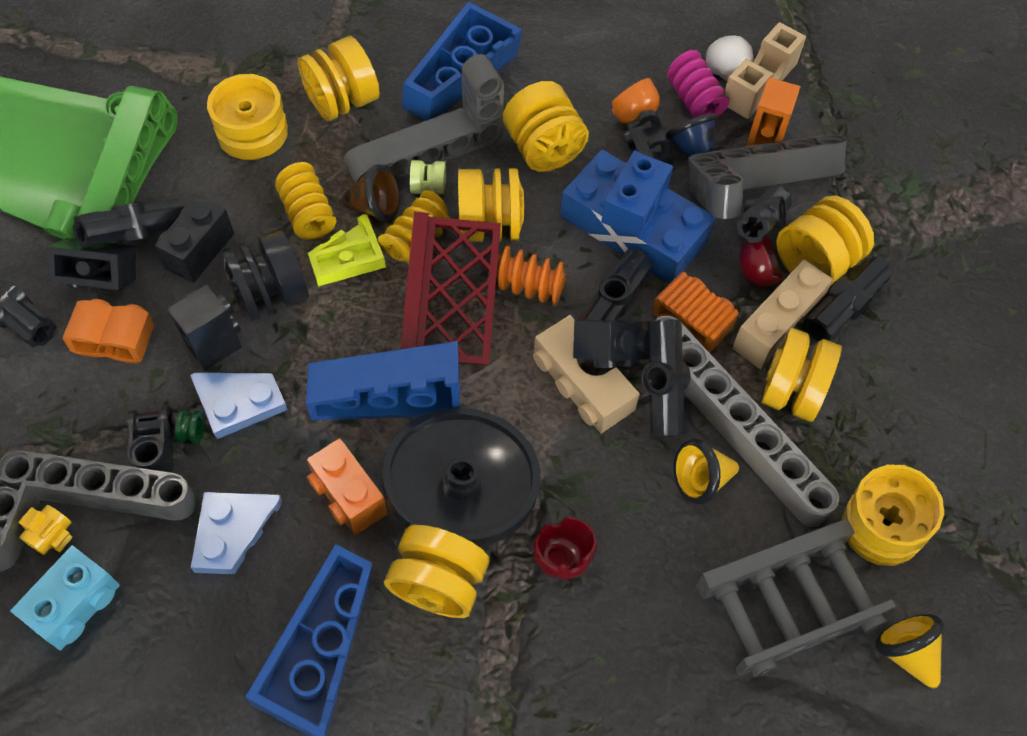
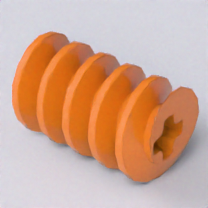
(530, 276)

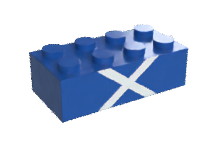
(671, 237)

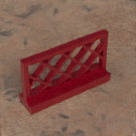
(420, 276)

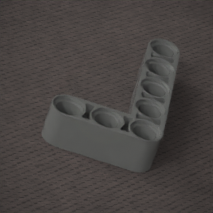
(444, 136)
(722, 175)
(77, 490)

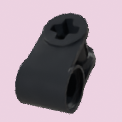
(151, 436)

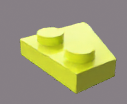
(347, 254)

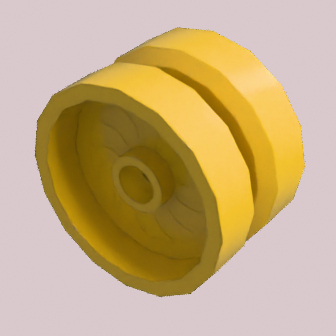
(248, 116)
(805, 376)
(437, 571)

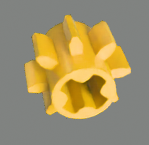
(45, 529)

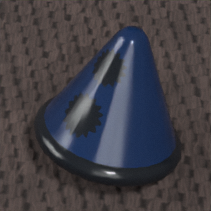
(695, 134)

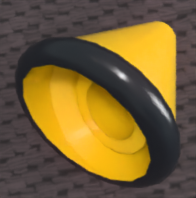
(701, 470)
(915, 646)

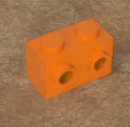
(347, 487)

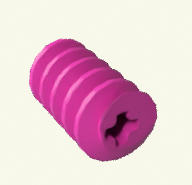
(697, 85)

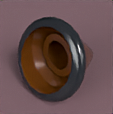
(375, 194)

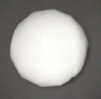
(727, 54)

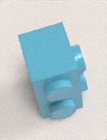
(66, 598)

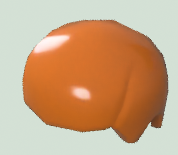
(635, 100)

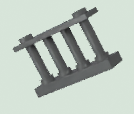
(796, 557)

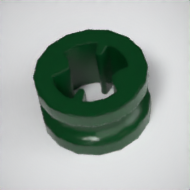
(190, 426)

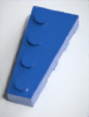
(385, 384)
(311, 656)

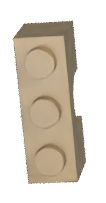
(775, 59)
(783, 309)
(600, 398)

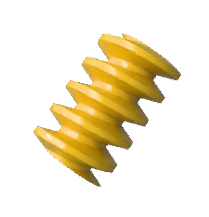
(305, 201)
(397, 237)

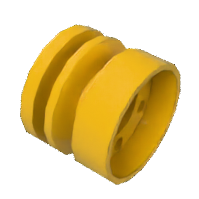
(338, 78)
(545, 126)
(491, 201)
(828, 236)
(904, 499)

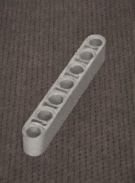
(756, 428)

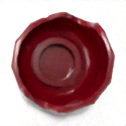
(759, 263)
(565, 548)

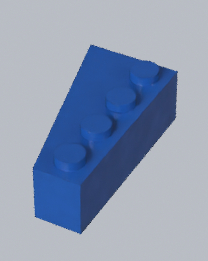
(438, 77)

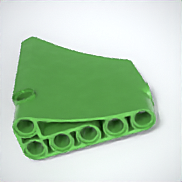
(76, 150)

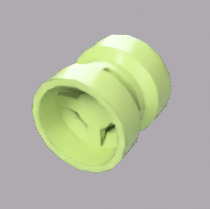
(435, 177)

